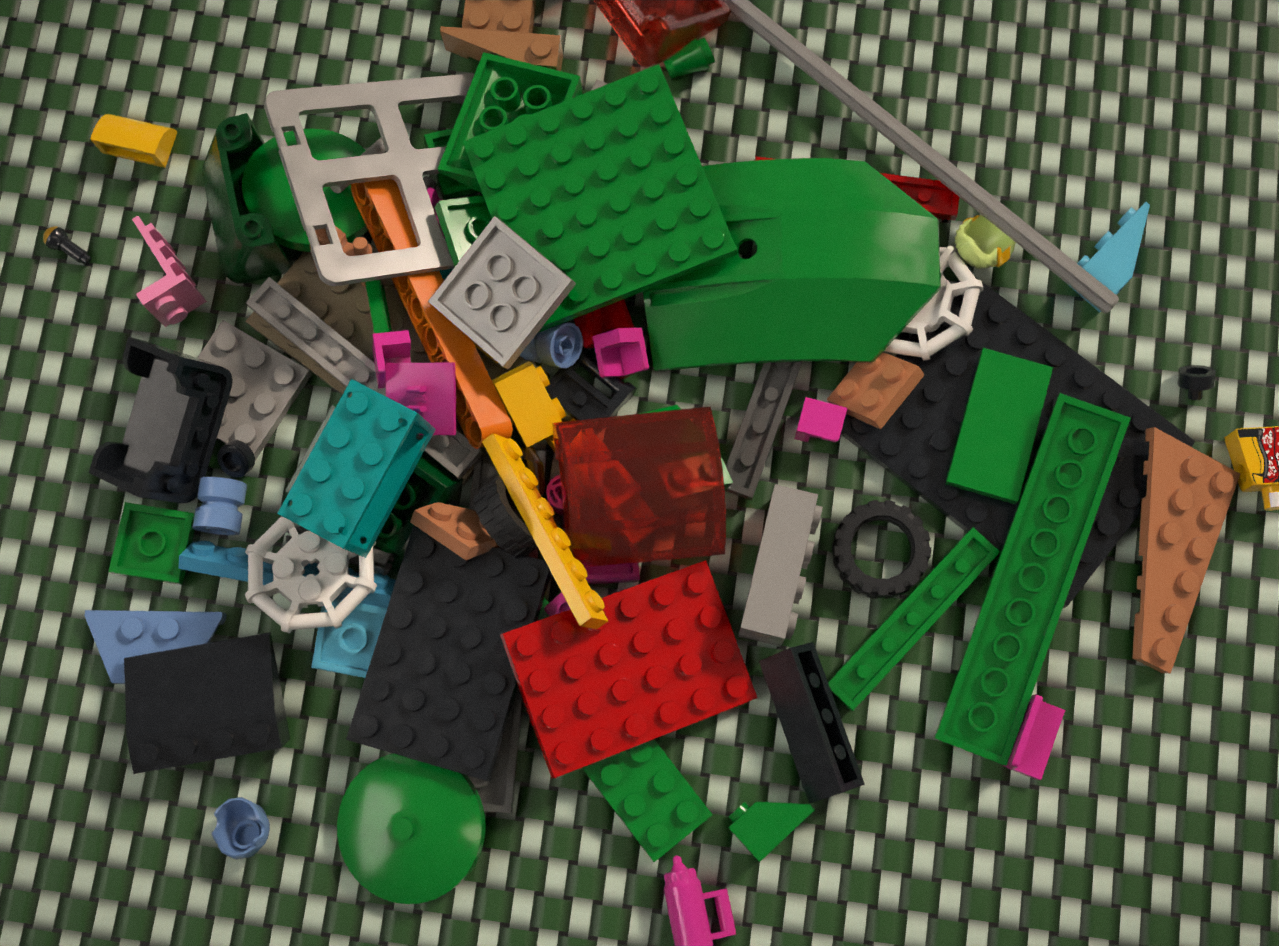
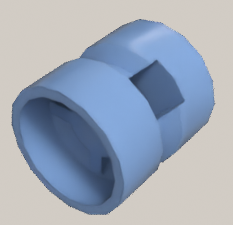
(555, 346)
(219, 506)

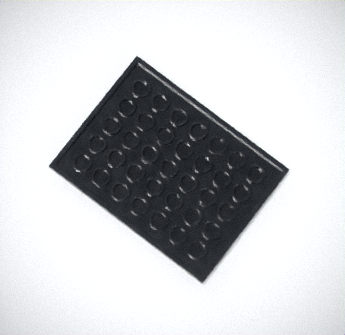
(923, 431)

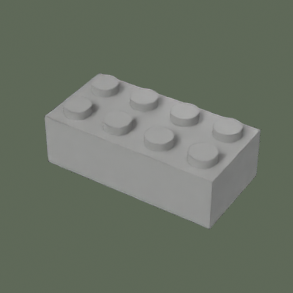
(778, 566)

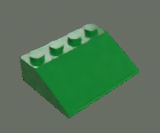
(497, 96)

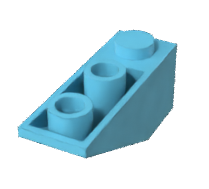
(1117, 253)

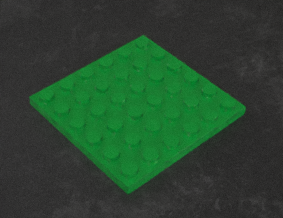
(605, 191)

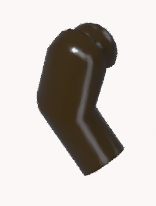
(533, 462)

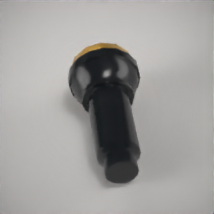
(57, 239)

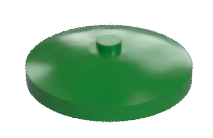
(269, 193)
(410, 829)

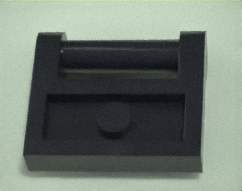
(581, 398)

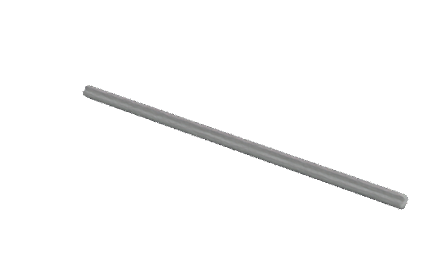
(925, 156)

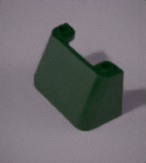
(242, 239)

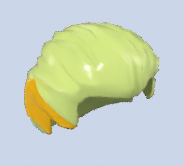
(982, 243)

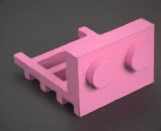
(174, 294)

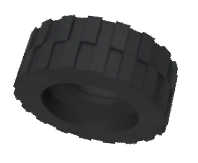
(503, 519)

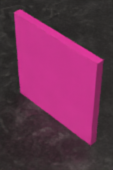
(426, 390)

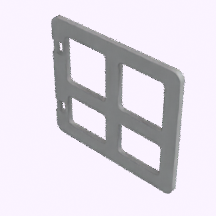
(399, 163)

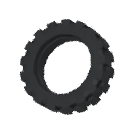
(893, 514)

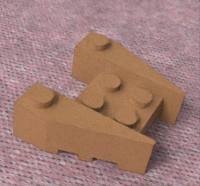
(504, 31)

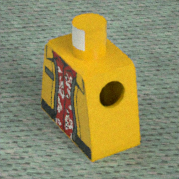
(1256, 458)

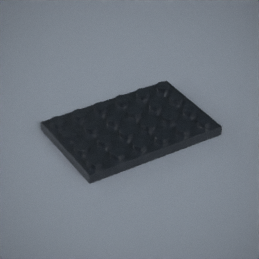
(439, 666)

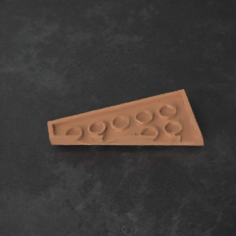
(1177, 538)

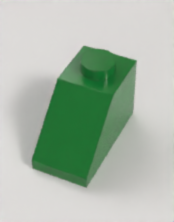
(766, 824)

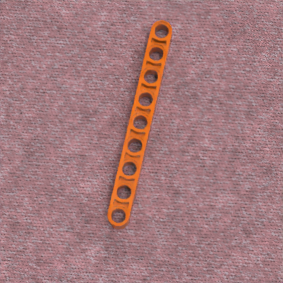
(477, 400)

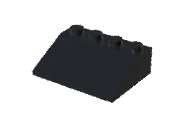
(203, 703)

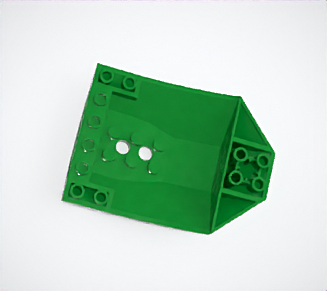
(832, 274)

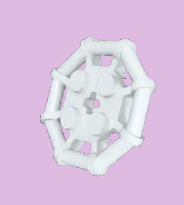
(938, 311)
(308, 590)

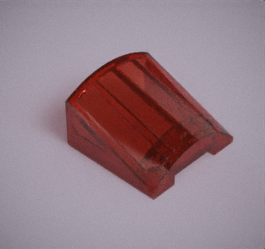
(642, 487)

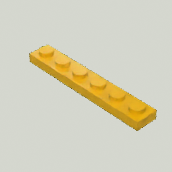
(549, 538)

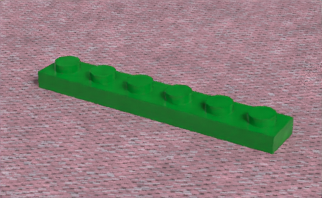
(912, 619)

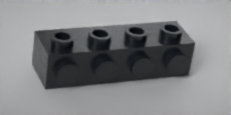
(811, 722)

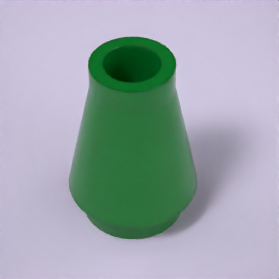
(690, 59)

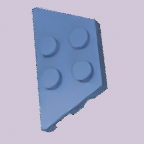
(144, 632)

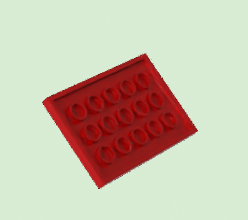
(639, 676)

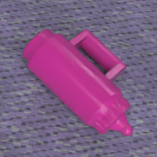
(688, 908)

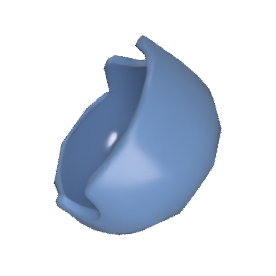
(240, 828)

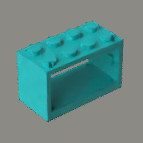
(357, 469)

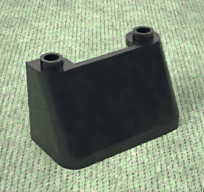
(169, 425)

